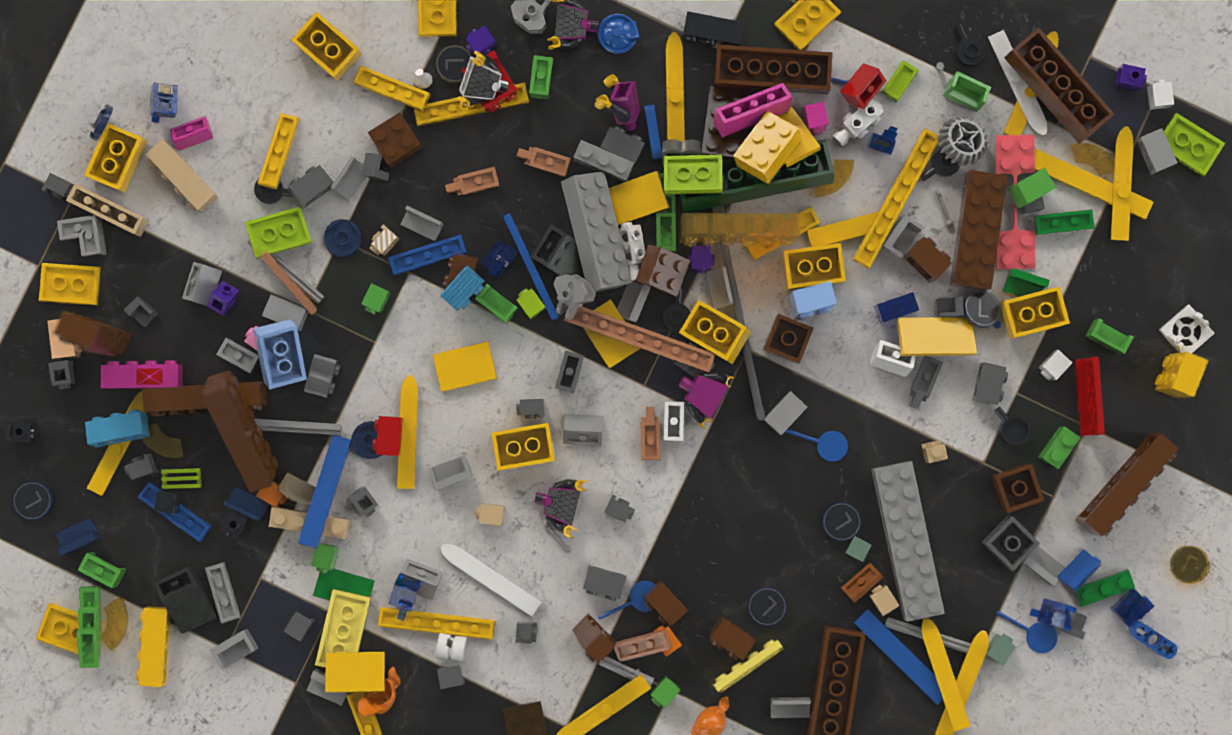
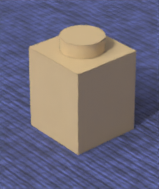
(490, 514)
(883, 599)

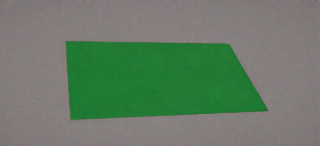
(342, 581)

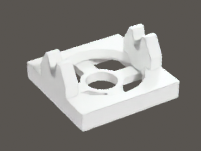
(1189, 312)

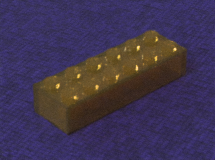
(739, 228)

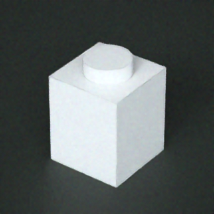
(1160, 94)
(1054, 365)

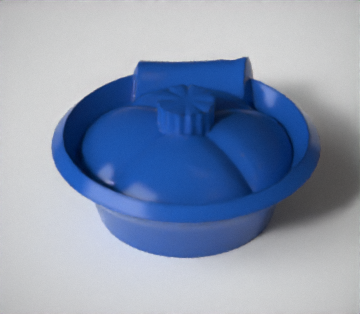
(618, 33)

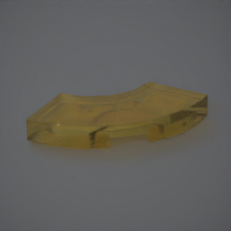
(1094, 156)
(842, 172)
(163, 444)
(116, 623)

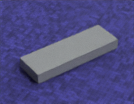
(222, 592)

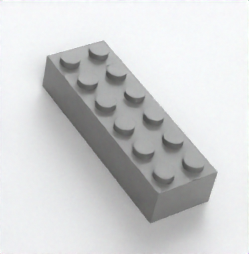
(596, 231)

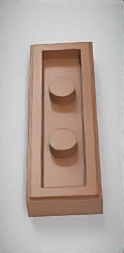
(642, 645)

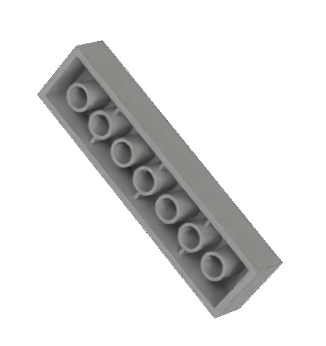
(907, 541)

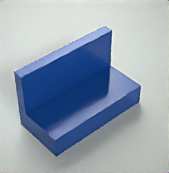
(1079, 570)

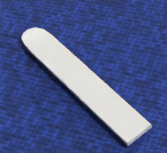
(1029, 105)
(491, 578)

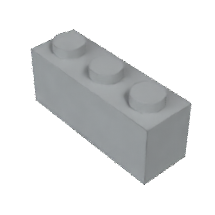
(603, 161)

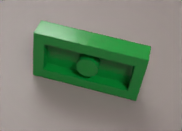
(1024, 283)

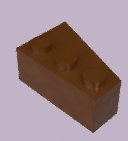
(594, 638)

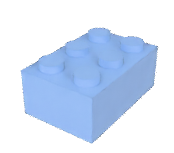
(812, 299)
(280, 354)

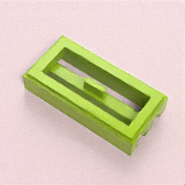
(164, 478)

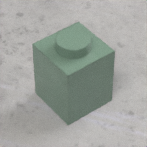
(1000, 648)

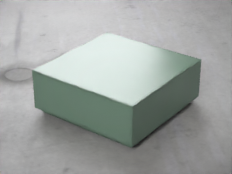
(858, 548)

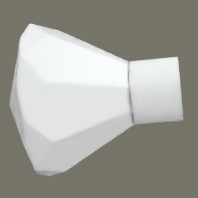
(422, 80)

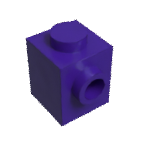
(480, 41)
(1130, 77)
(701, 259)
(223, 298)

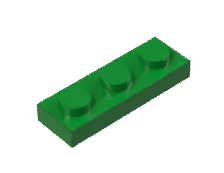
(1064, 222)
(1104, 588)

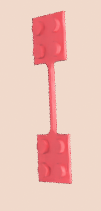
(1015, 156)

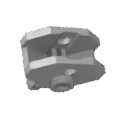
(533, 12)
(572, 292)

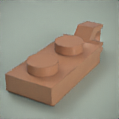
(545, 160)
(474, 182)
(650, 436)

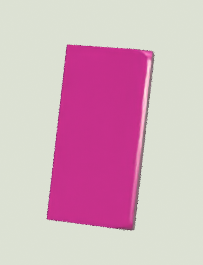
(191, 133)

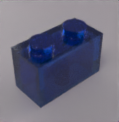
(896, 308)

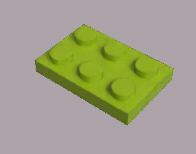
(1192, 144)
(693, 174)
(278, 232)

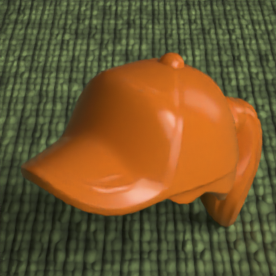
(380, 701)
(712, 719)

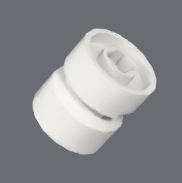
(458, 648)

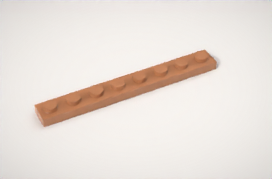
(643, 338)

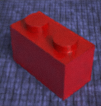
(863, 86)
(388, 435)

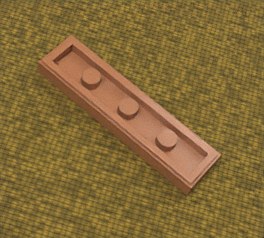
(289, 283)

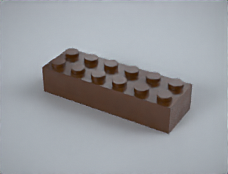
(766, 67)
(1059, 85)
(978, 230)
(91, 335)
(189, 398)
(240, 430)
(1127, 484)
(836, 681)

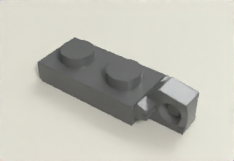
(924, 380)

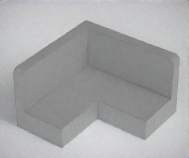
(88, 230)

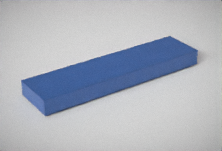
(426, 255)
(184, 519)

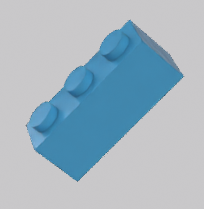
(117, 428)

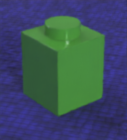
(375, 299)
(325, 557)
(664, 692)

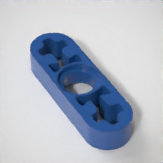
(653, 132)
(1157, 645)

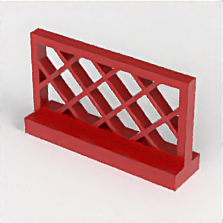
(1089, 396)

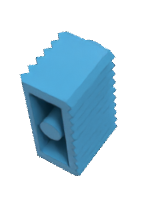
(462, 288)

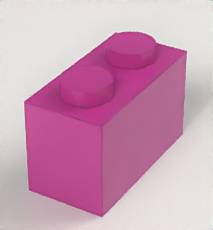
(815, 118)

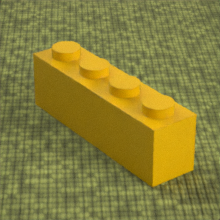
(154, 647)

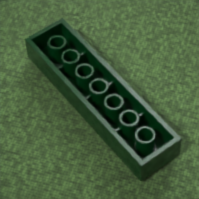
(743, 186)

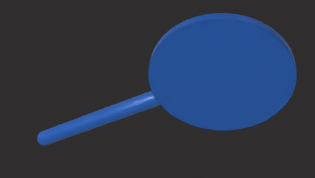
(830, 445)
(636, 598)
(1039, 636)

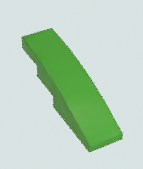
(666, 224)
(89, 627)

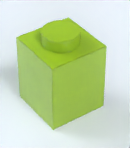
(530, 303)

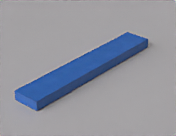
(531, 267)
(324, 492)
(899, 655)

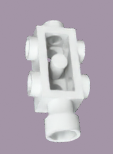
(863, 118)
(633, 247)

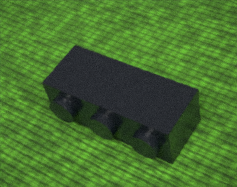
(712, 30)

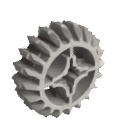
(963, 130)

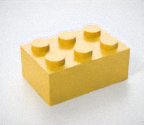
(326, 46)
(767, 147)
(115, 158)
(813, 266)
(1034, 312)
(715, 331)
(1181, 375)
(523, 446)

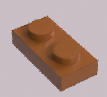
(862, 582)

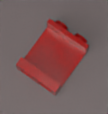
(500, 97)

